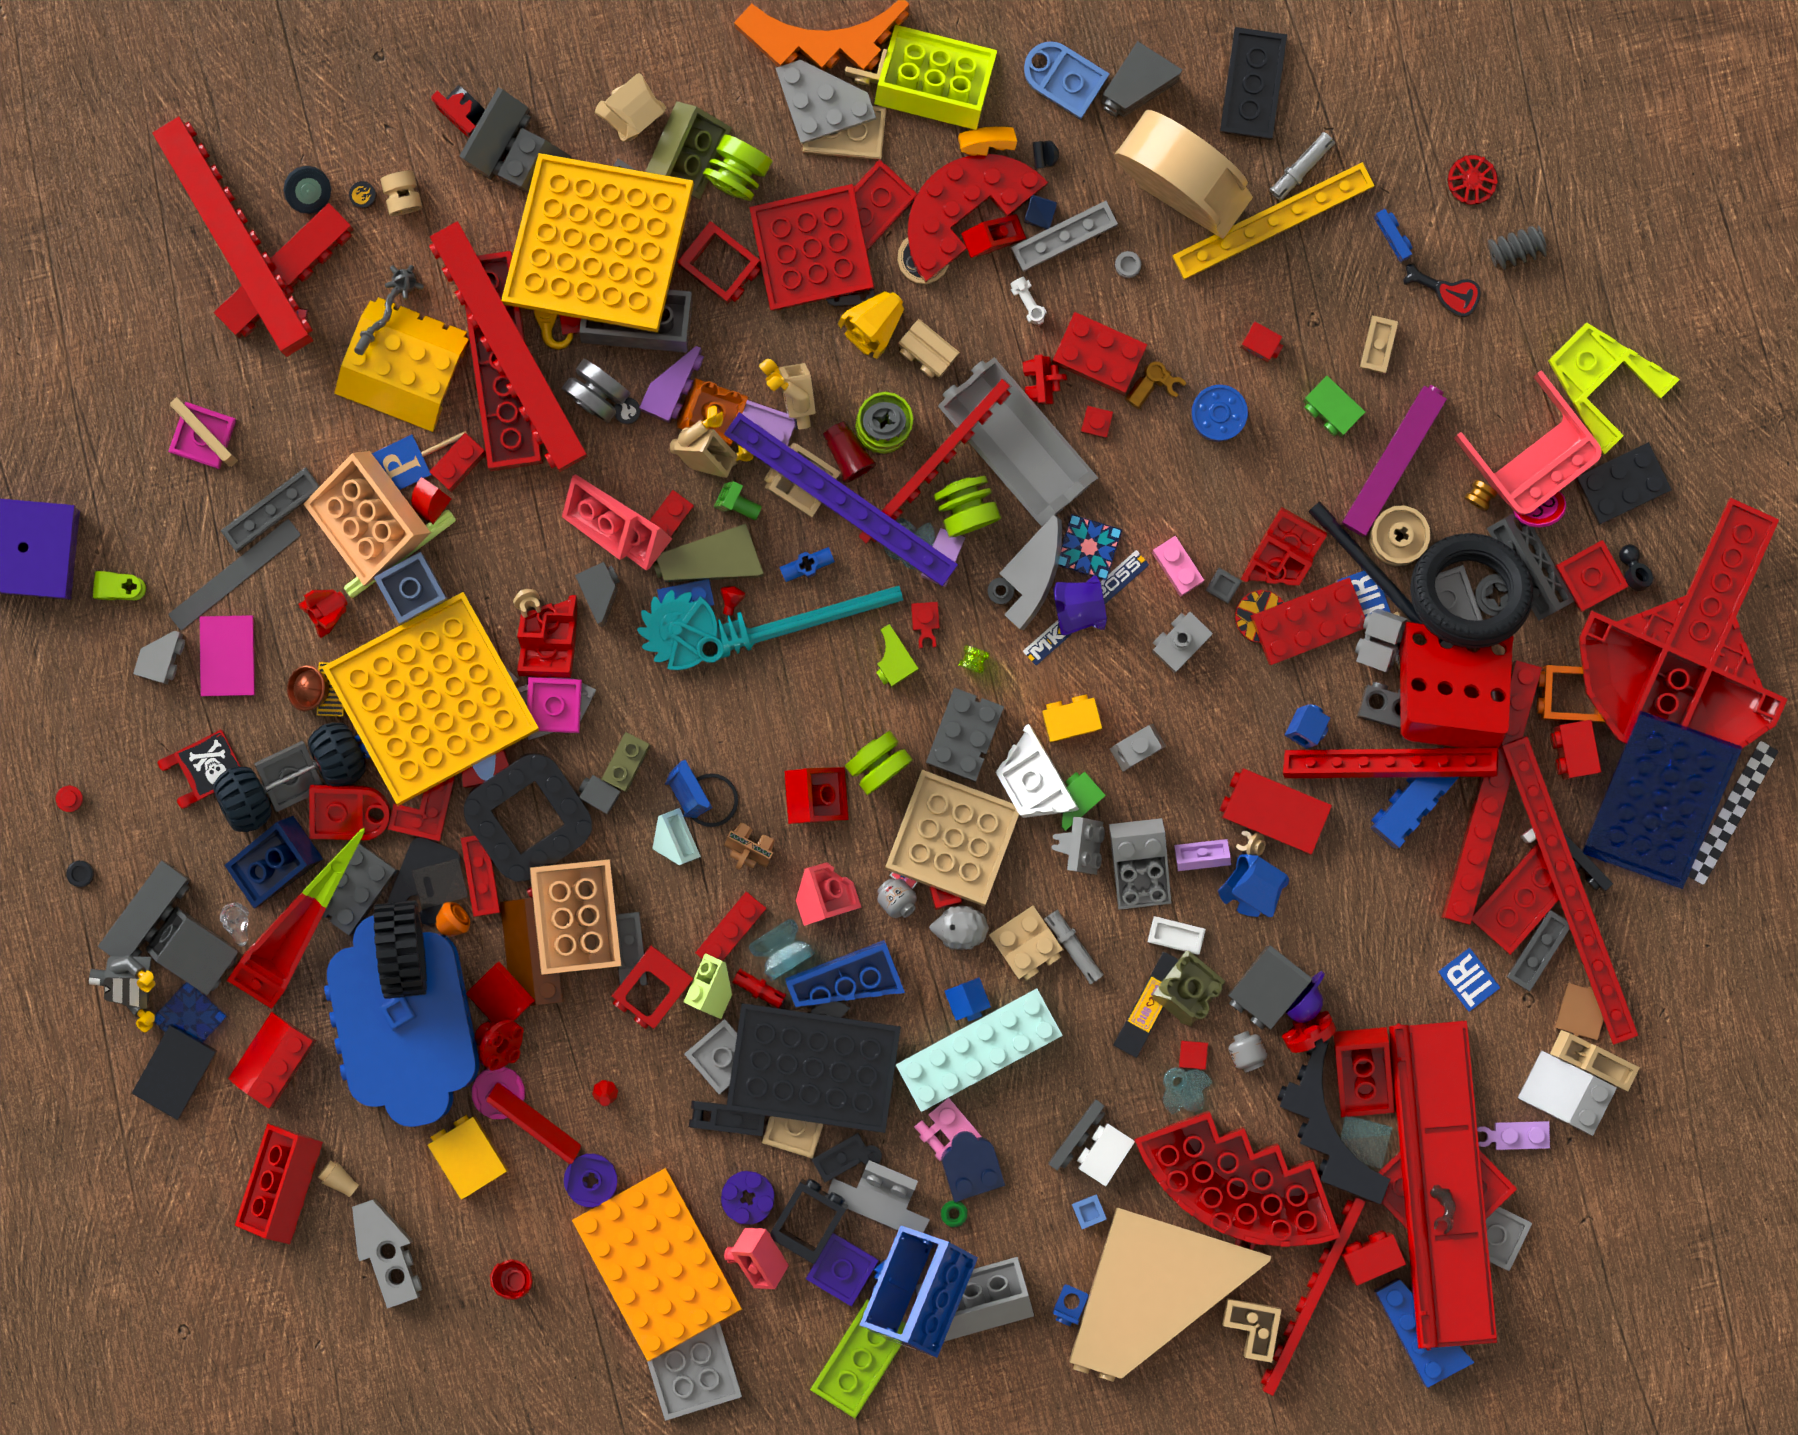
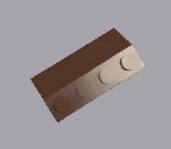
(523, 953)

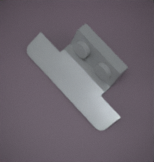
(882, 1197)

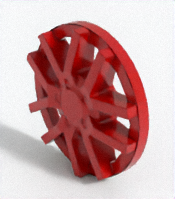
(1472, 179)

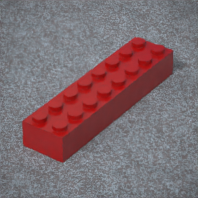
(505, 431)

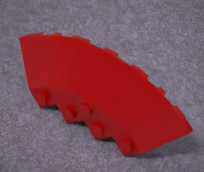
(1238, 1188)

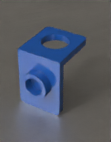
(1066, 1315)

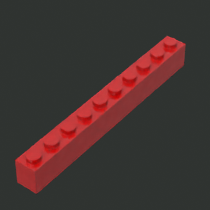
(233, 236)
(508, 346)
(1489, 804)

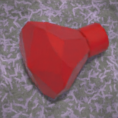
(731, 597)
(605, 1092)

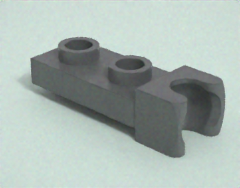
(630, 944)

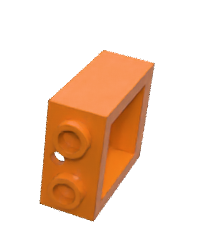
(1544, 703)

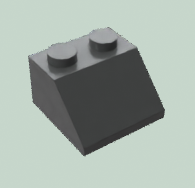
(522, 158)
(599, 590)

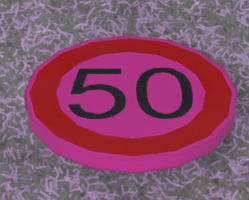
(1545, 514)

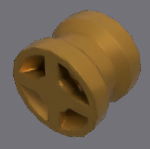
(1480, 495)

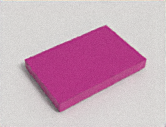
(227, 656)

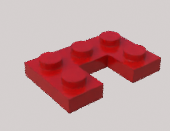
(430, 818)

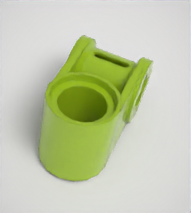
(114, 586)

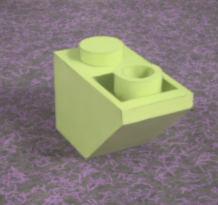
(710, 987)

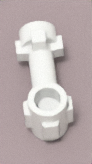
(1036, 312)

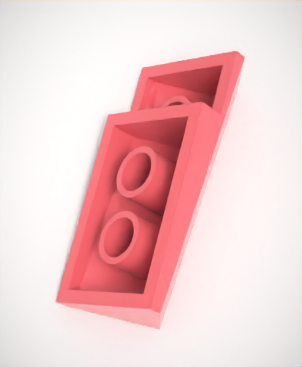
(613, 524)

